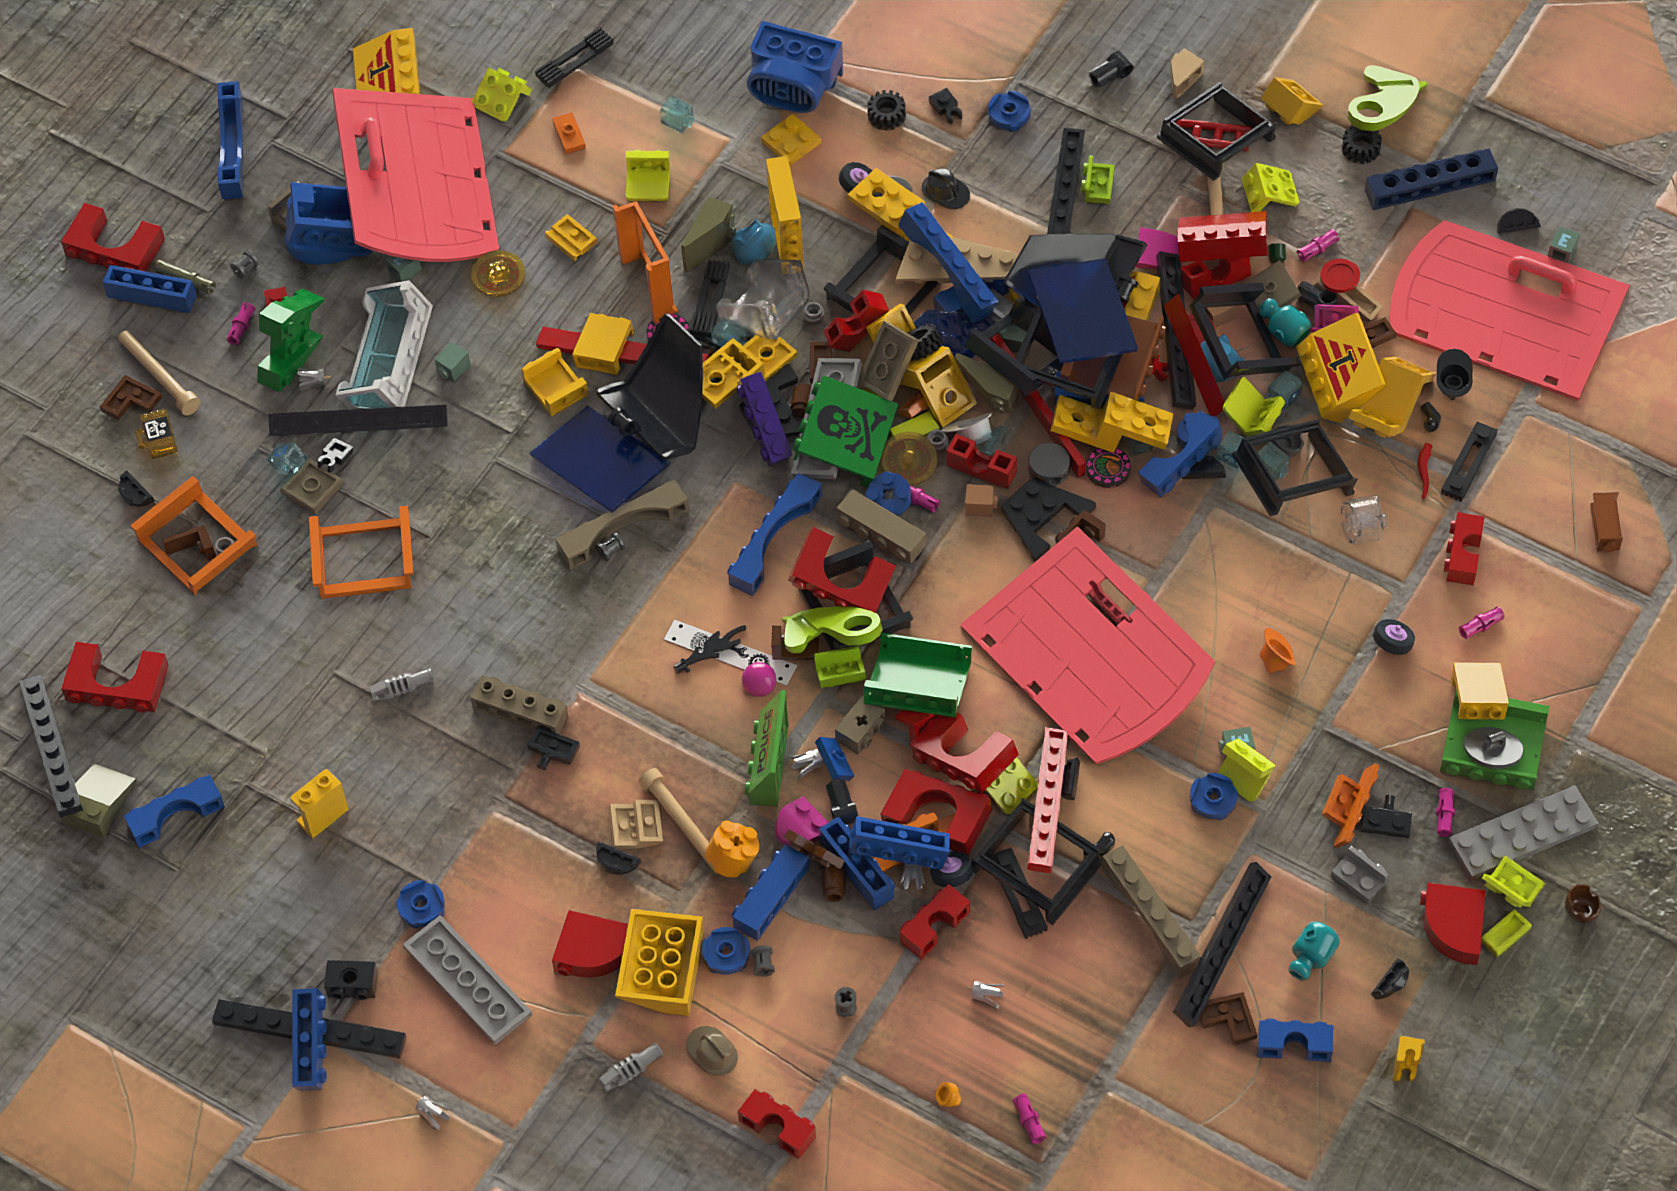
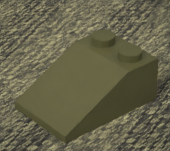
(708, 233)
(989, 383)
(101, 797)

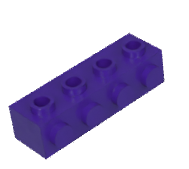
(764, 419)

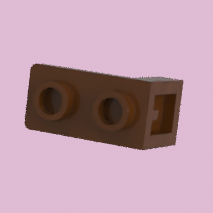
(1087, 523)
(195, 536)
(781, 653)

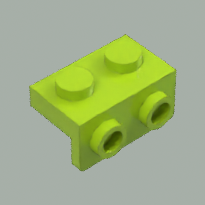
(1098, 182)
(839, 667)

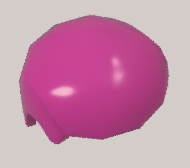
(759, 679)

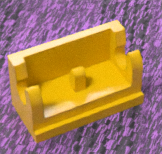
(1408, 1056)

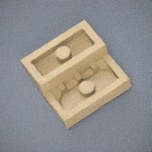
(635, 824)

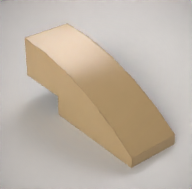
(1357, 297)

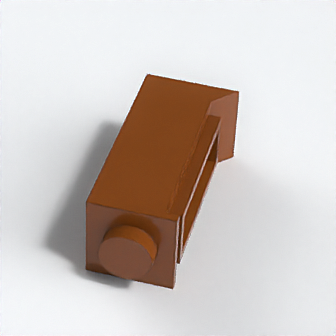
(1606, 521)

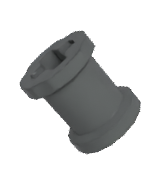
(244, 264)
(610, 546)
(763, 963)
(848, 997)

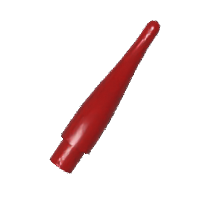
(1422, 461)

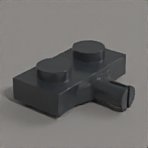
(552, 747)
(1387, 820)

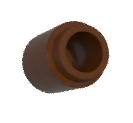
(800, 399)
(833, 883)

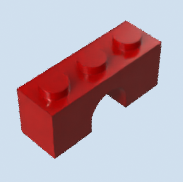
(1225, 273)
(848, 332)
(965, 457)
(1462, 564)
(946, 906)
(762, 1110)

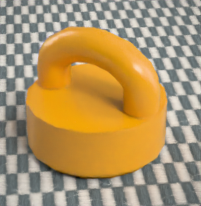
(948, 1095)

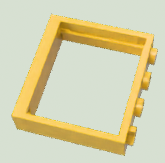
(784, 209)

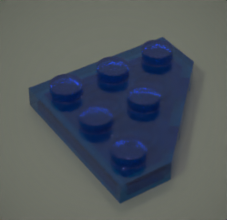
(953, 329)

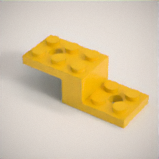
(890, 206)
(740, 361)
(1117, 418)

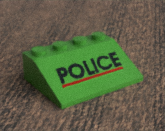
(768, 753)

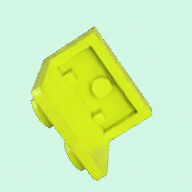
(499, 93)
(647, 175)
(1269, 184)
(1250, 409)
(1245, 769)
(1011, 787)
(1515, 882)

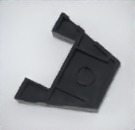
(782, 379)
(1035, 506)

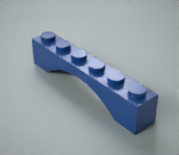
(231, 140)
(972, 292)
(798, 499)

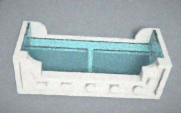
(388, 347)

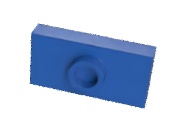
(834, 758)

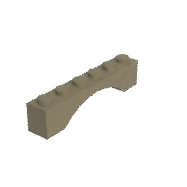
(659, 504)
(1132, 883)

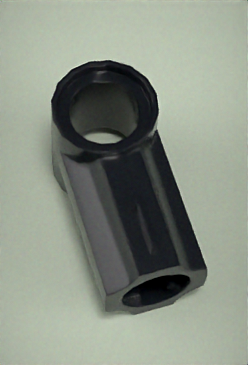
(1115, 66)
(1312, 295)
(841, 802)

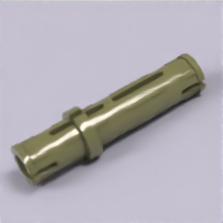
(199, 282)

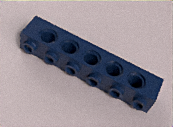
(1431, 179)

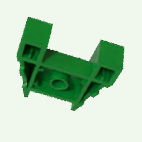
(290, 338)

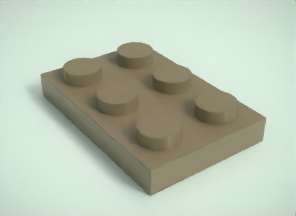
(887, 360)

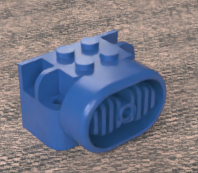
(793, 67)
(320, 225)

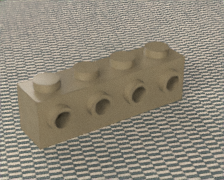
(881, 526)
(518, 705)

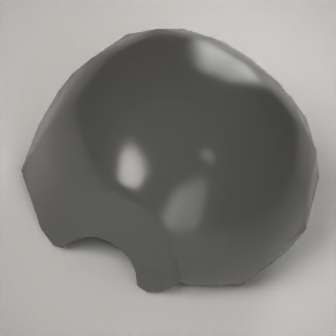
(1290, 445)

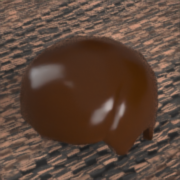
(1582, 904)

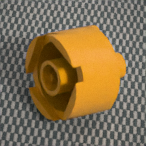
(732, 849)

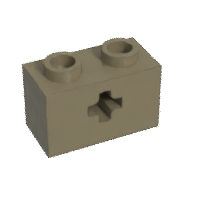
(860, 726)

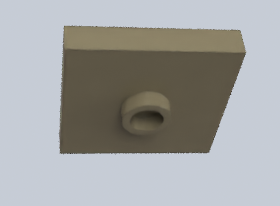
(1277, 285)
(311, 486)

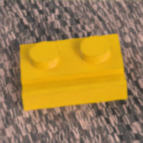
(571, 237)

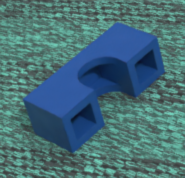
(1315, 1037)

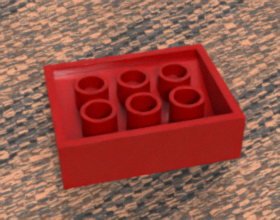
(1222, 236)

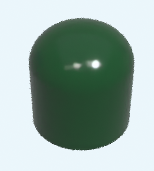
(1277, 252)

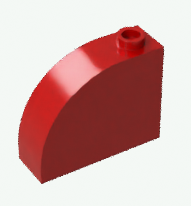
(1454, 920)
(589, 946)

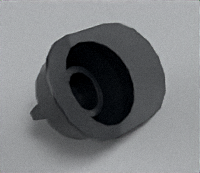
(945, 189)
(1454, 373)

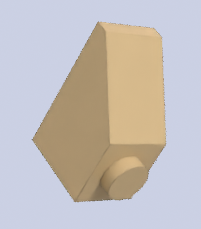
(1184, 71)

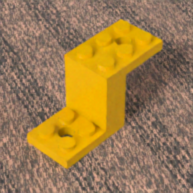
(933, 374)
(1393, 404)

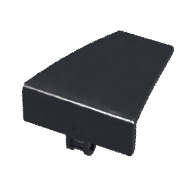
(1060, 249)
(661, 392)

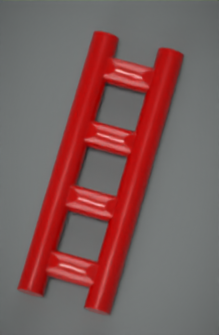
(1218, 128)

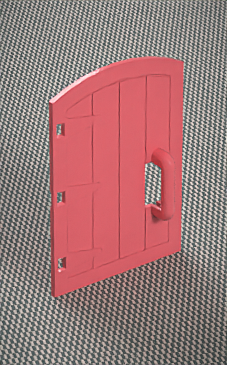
(428, 196)
(1467, 298)
(1093, 676)

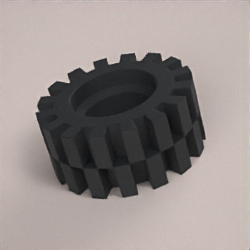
(886, 119)
(1357, 152)
(928, 341)

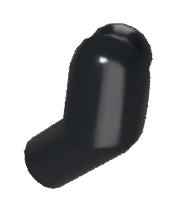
(1433, 417)
(1105, 843)

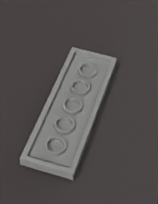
(841, 370)
(1523, 832)
(467, 980)

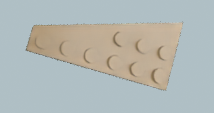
(987, 261)

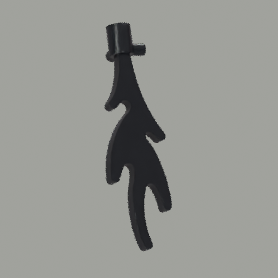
(711, 646)

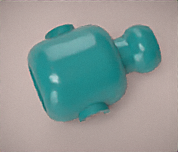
(1285, 323)
(1313, 949)

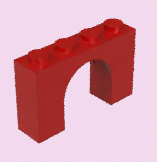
(135, 254)
(810, 575)
(137, 694)
(974, 770)
(917, 790)

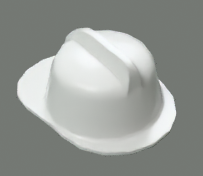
(974, 428)

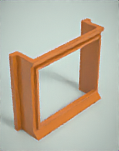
(631, 248)
(170, 508)
(365, 586)

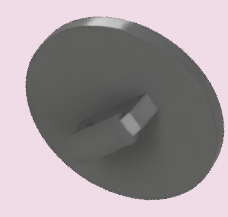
(1493, 747)

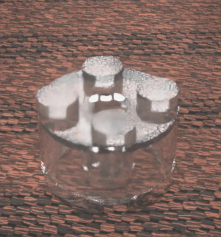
(1363, 519)

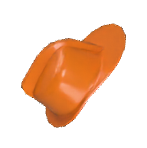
(1276, 652)

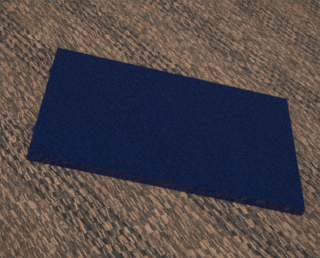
(1083, 311)
(599, 459)

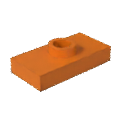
(569, 133)
(913, 406)

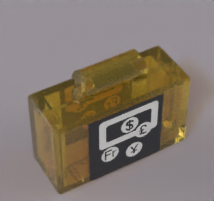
(157, 433)

